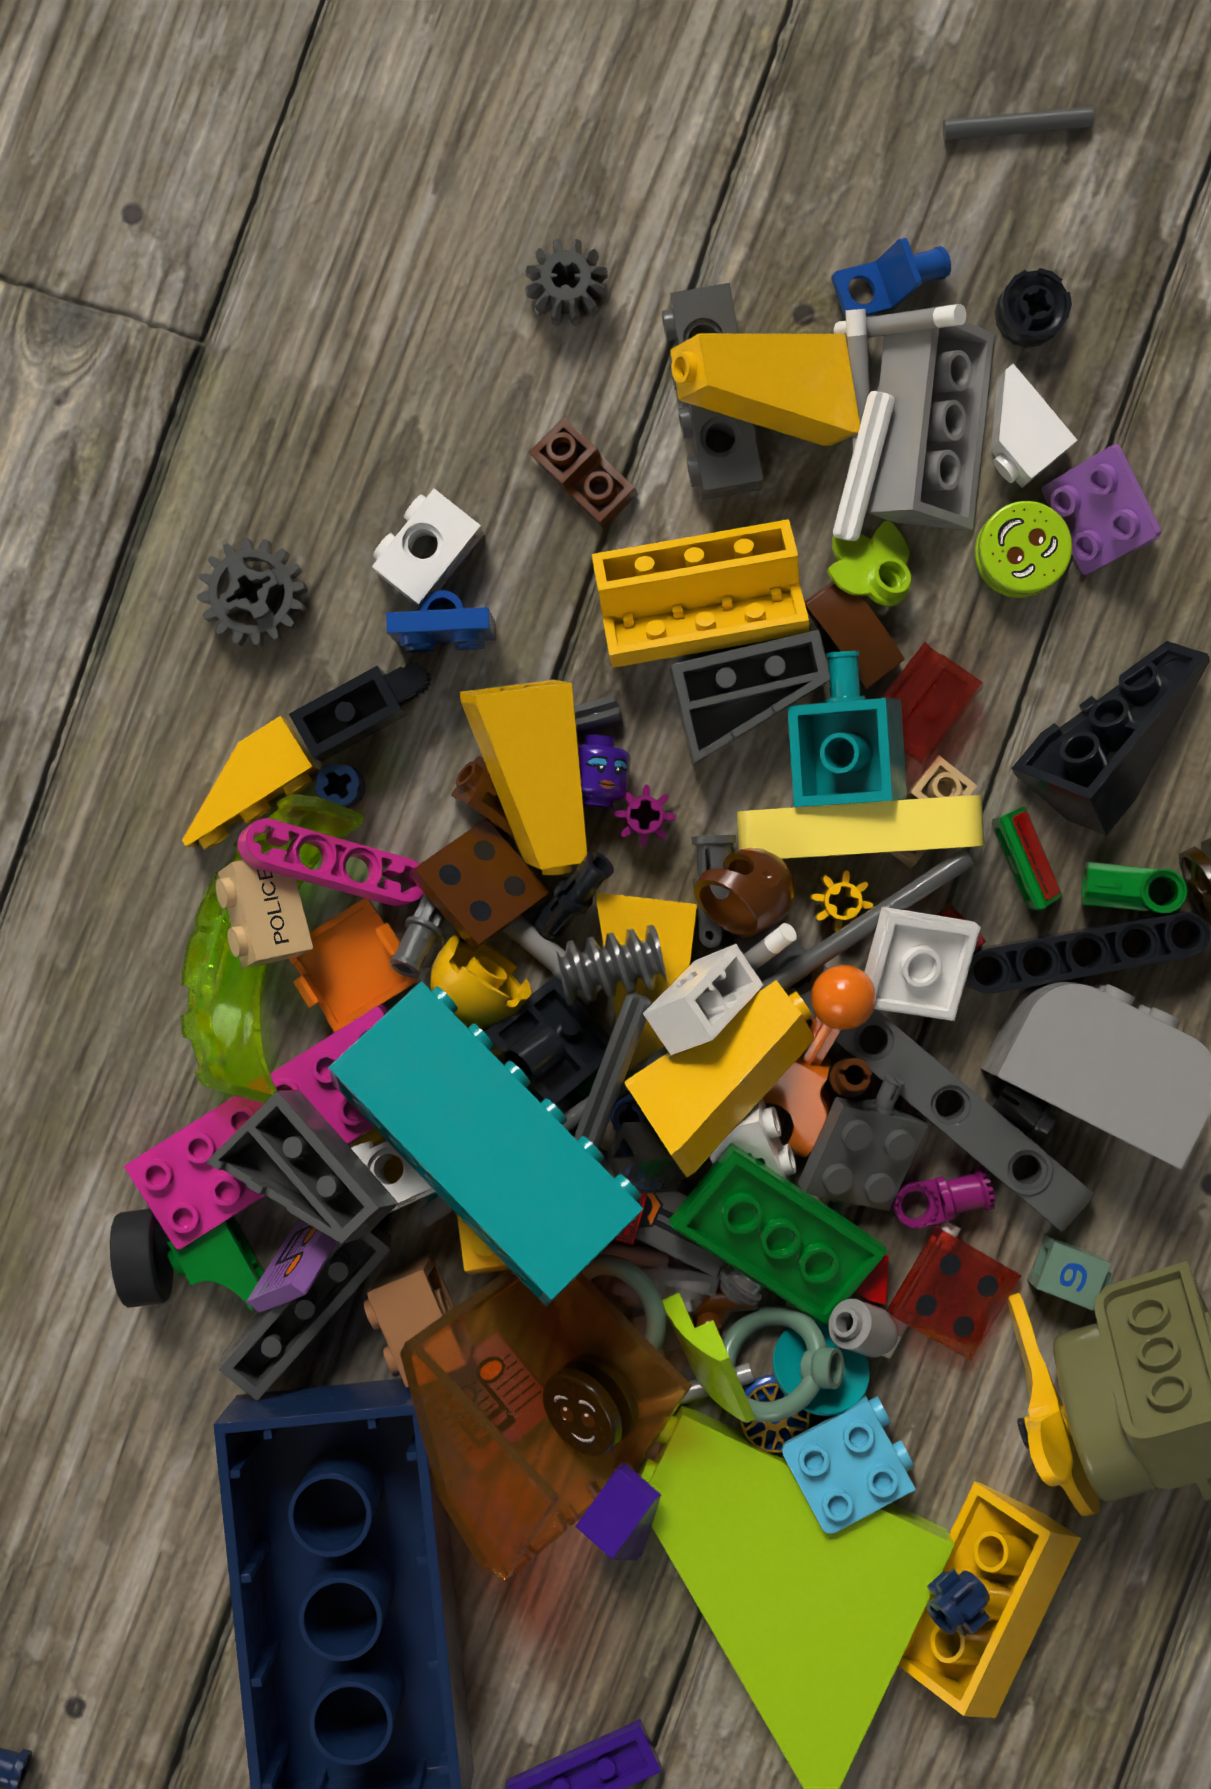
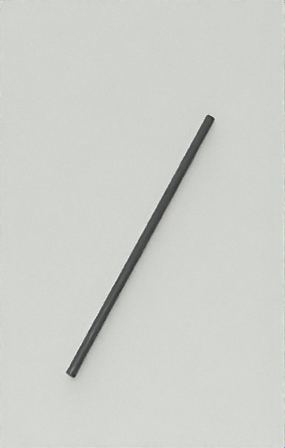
(788, 975)

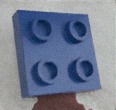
(460, 626)

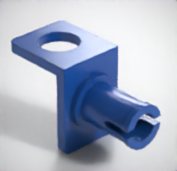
(892, 276)

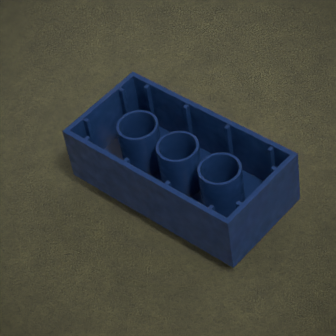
(342, 1592)

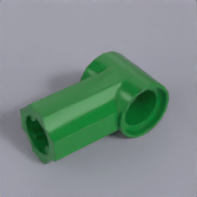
(1128, 887)

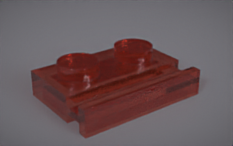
(932, 699)

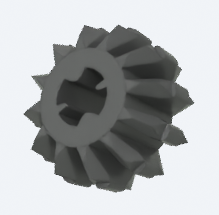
(568, 265)

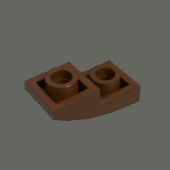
(583, 472)
(852, 626)

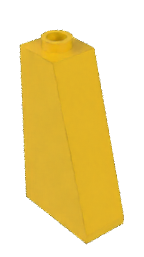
(773, 381)
(534, 766)
(675, 931)
(711, 1088)

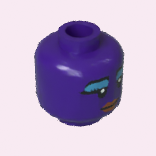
(603, 771)

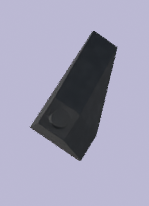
(1106, 752)

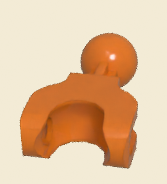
(841, 1001)

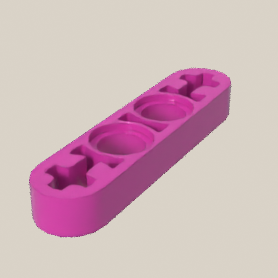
(335, 855)

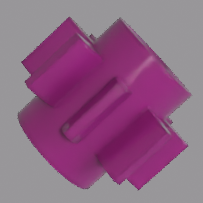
(655, 805)

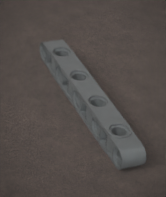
(972, 1125)

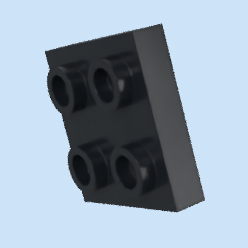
(550, 1043)

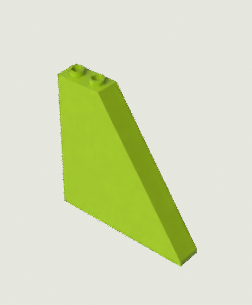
(796, 1609)

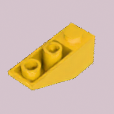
(256, 772)

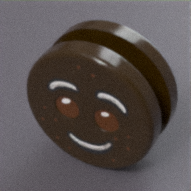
(590, 1405)

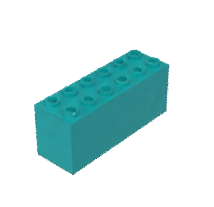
(485, 1141)

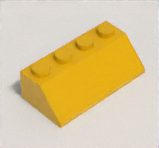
(1021, 1564)

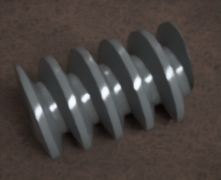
(611, 965)

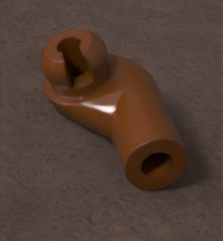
(718, 1309)

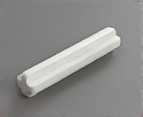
(863, 466)

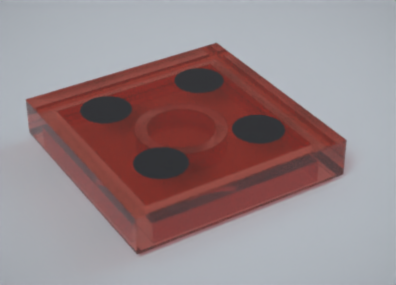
(953, 1293)

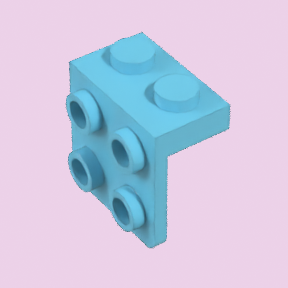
(849, 1465)

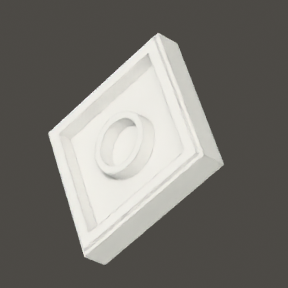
(920, 962)

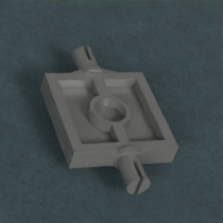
(863, 1151)

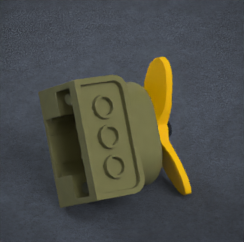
(1129, 1392)

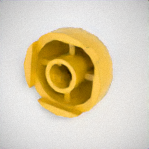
(478, 983)

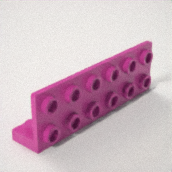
(195, 1196)

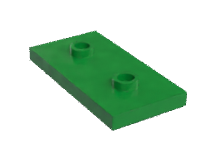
(777, 1234)

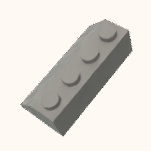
(935, 426)

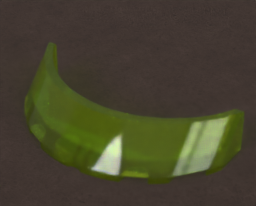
(221, 995)

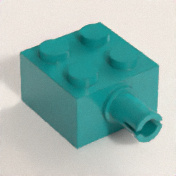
(848, 745)

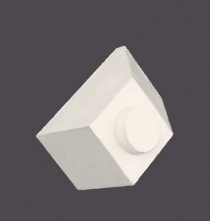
(1025, 430)

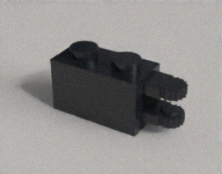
(358, 708)

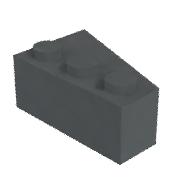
(744, 687)
(306, 1167)

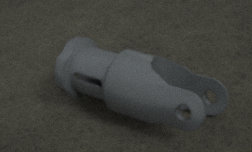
(711, 855)

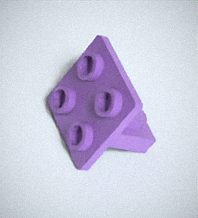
(1102, 509)

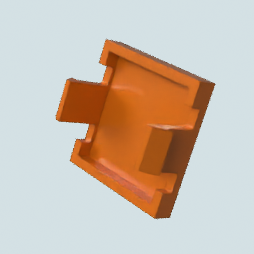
(350, 965)

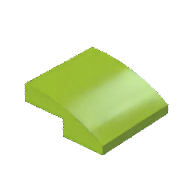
(709, 1359)

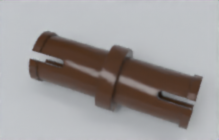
(858, 1069)

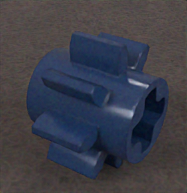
(958, 1602)

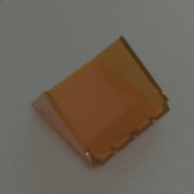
(484, 1418)

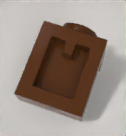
(478, 792)

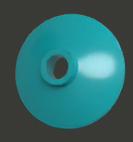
(827, 1402)

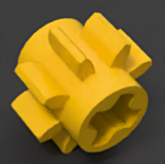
(833, 889)

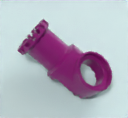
(946, 1198)

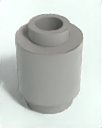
(863, 1328)

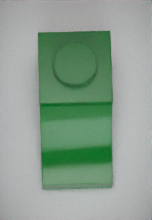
(221, 1258)

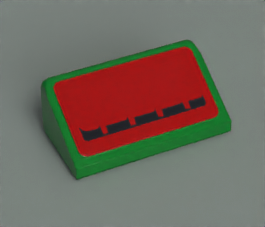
(1026, 858)

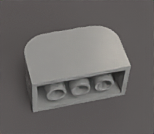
(1108, 1065)

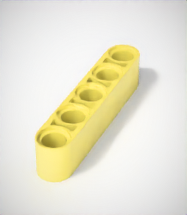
(864, 827)

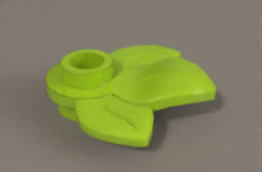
(869, 561)

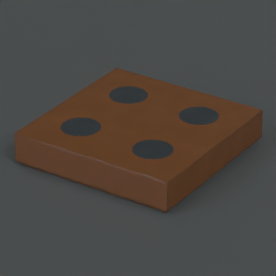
(479, 884)

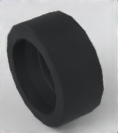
(140, 1259)

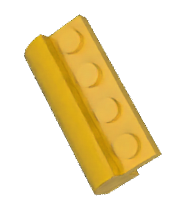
(700, 593)

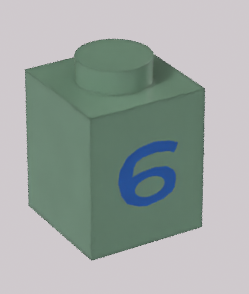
(1069, 1272)

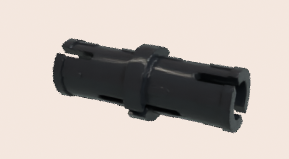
(573, 895)

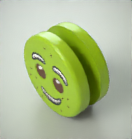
(1023, 549)

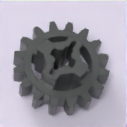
(270, 583)

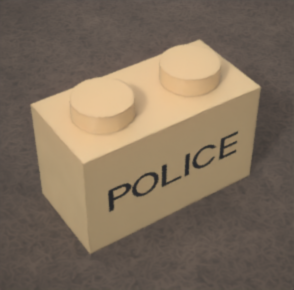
(263, 914)

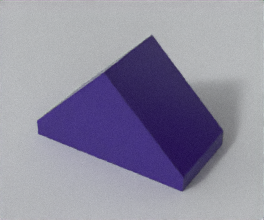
(621, 1515)

